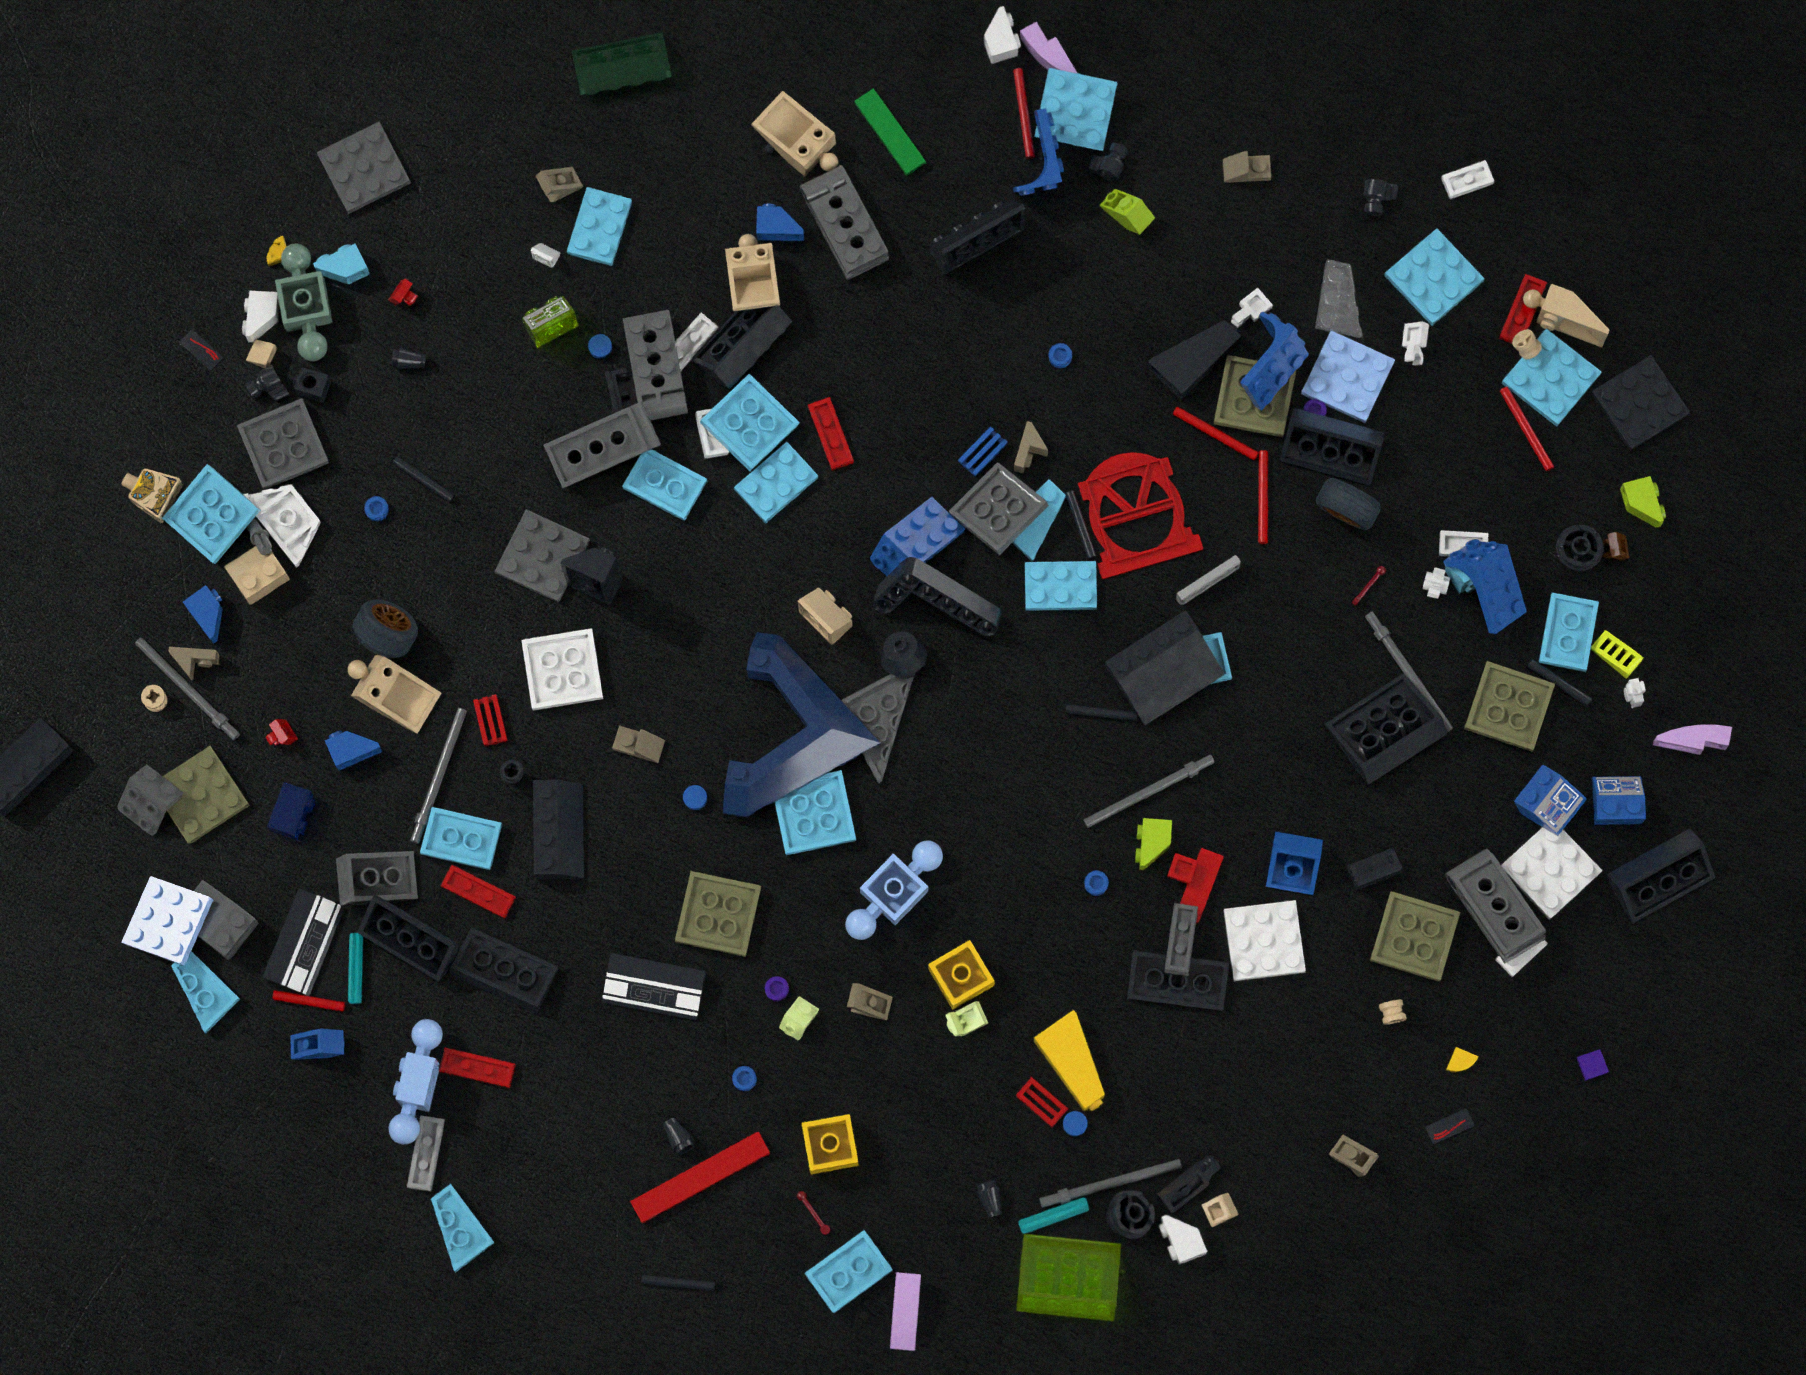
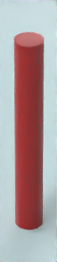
(308, 1000)

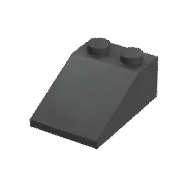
(383, 873)
(225, 924)

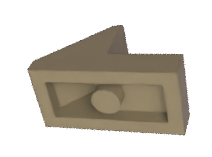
(1246, 168)
(559, 182)
(1030, 443)
(189, 656)
(638, 744)
(869, 1002)
(1353, 1155)

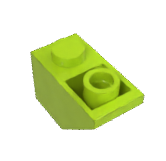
(1128, 211)
(1642, 500)
(1155, 840)

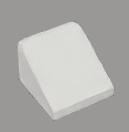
(545, 254)

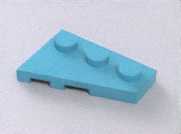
(1033, 536)
(205, 991)
(460, 1228)

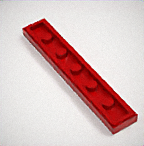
(700, 1177)

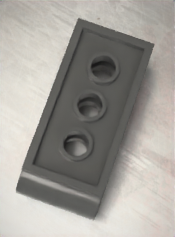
(834, 189)
(670, 398)
(638, 439)
(1485, 871)

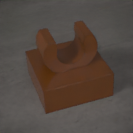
(1617, 545)

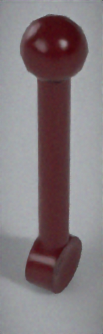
(1380, 571)
(825, 1229)

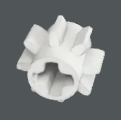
(1436, 583)

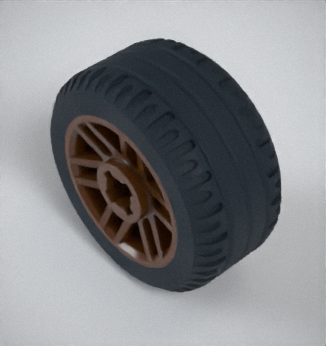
(1348, 504)
(385, 628)

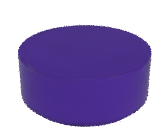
(1315, 406)
(776, 988)

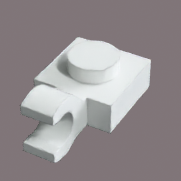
(1251, 307)
(1413, 339)
(1634, 692)

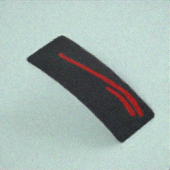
(201, 349)
(1449, 1126)

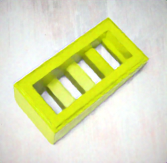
(1618, 666)

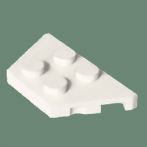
(286, 520)

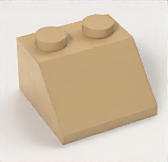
(256, 574)
(825, 615)

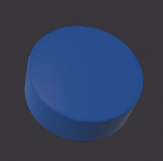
(600, 346)
(1060, 355)
(376, 508)
(695, 797)
(1096, 883)
(744, 1078)
(1075, 1123)

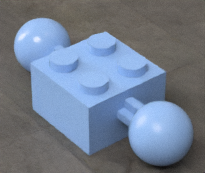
(894, 889)
(416, 1081)

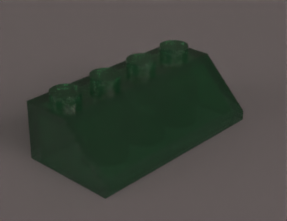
(621, 64)

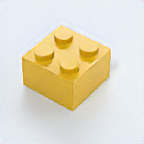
(961, 974)
(830, 1144)

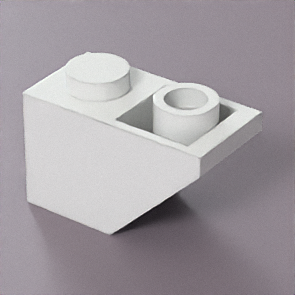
(999, 38)
(262, 314)
(1184, 1240)

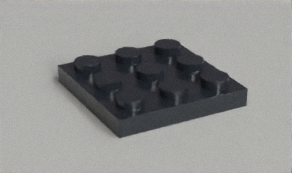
(1640, 403)

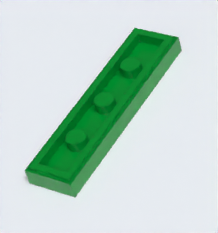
(890, 132)

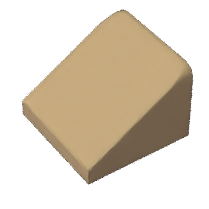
(261, 353)
(1220, 1209)

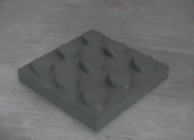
(363, 167)
(283, 444)
(998, 508)
(536, 555)

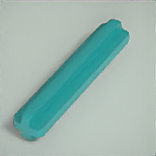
(355, 968)
(1053, 1215)

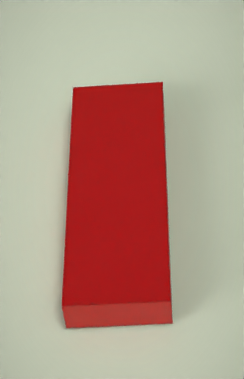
(1521, 315)
(830, 433)
(1203, 879)
(478, 891)
(477, 1067)

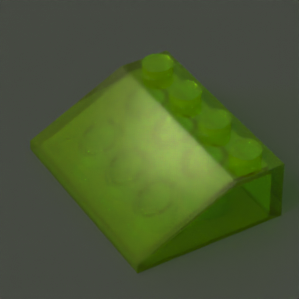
(1068, 1277)

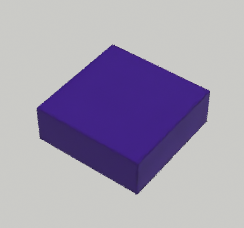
(1592, 1065)

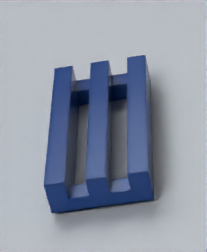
(996, 438)

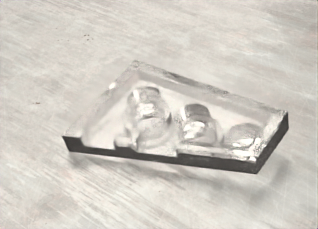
(1337, 301)

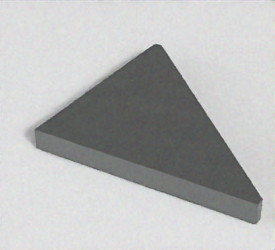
(880, 711)

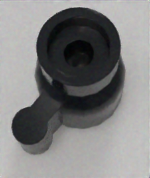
(1109, 166)
(1375, 192)
(268, 381)

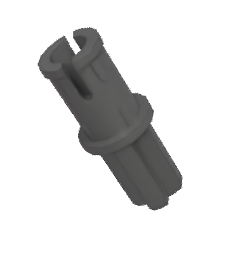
(259, 537)

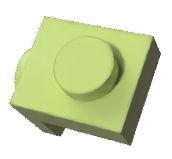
(798, 1018)
(966, 1019)

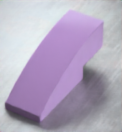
(1046, 52)
(1694, 738)
(905, 1311)

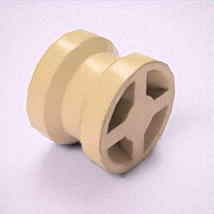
(1527, 344)
(155, 703)
(1392, 1012)

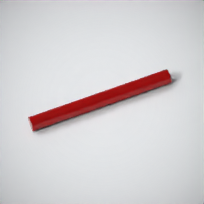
(1024, 113)
(1526, 428)
(1215, 433)
(1263, 498)

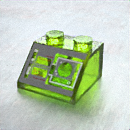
(550, 320)

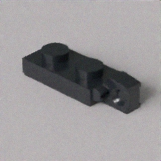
(1188, 1184)

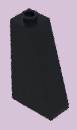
(1194, 358)

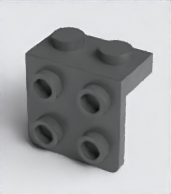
(148, 799)

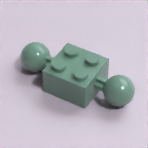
(304, 302)

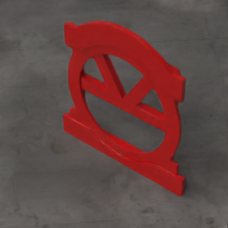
(1114, 558)

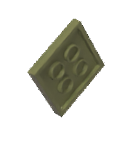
(1237, 409)
(1509, 706)
(207, 795)
(718, 913)
(1415, 936)

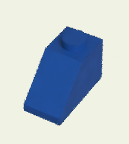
(777, 225)
(206, 611)
(350, 748)
(317, 1044)

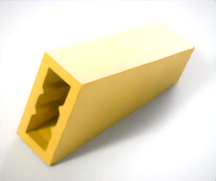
(1070, 1057)

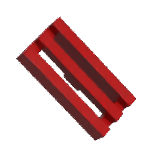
(486, 701)
(1057, 1116)

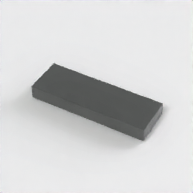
(1181, 939)

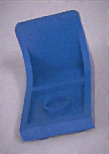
(1052, 166)
(1277, 362)
(917, 535)
(1494, 579)

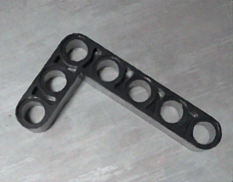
(939, 590)

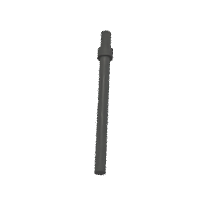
(1382, 634)
(218, 719)
(1190, 769)
(423, 817)
(1064, 1196)

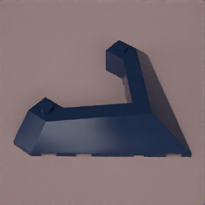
(828, 740)

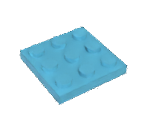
(1078, 107)
(1434, 277)
(1552, 379)
(749, 422)
(211, 514)
(816, 815)

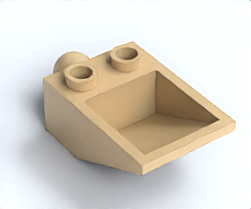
(792, 130)
(752, 274)
(1567, 314)
(398, 692)

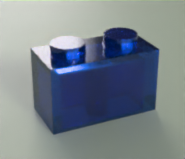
(291, 811)

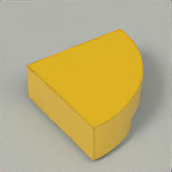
(275, 251)
(1461, 1060)

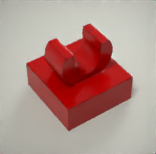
(403, 294)
(281, 733)
(1182, 869)

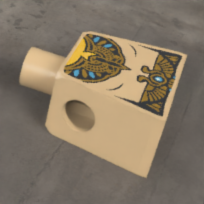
(153, 492)

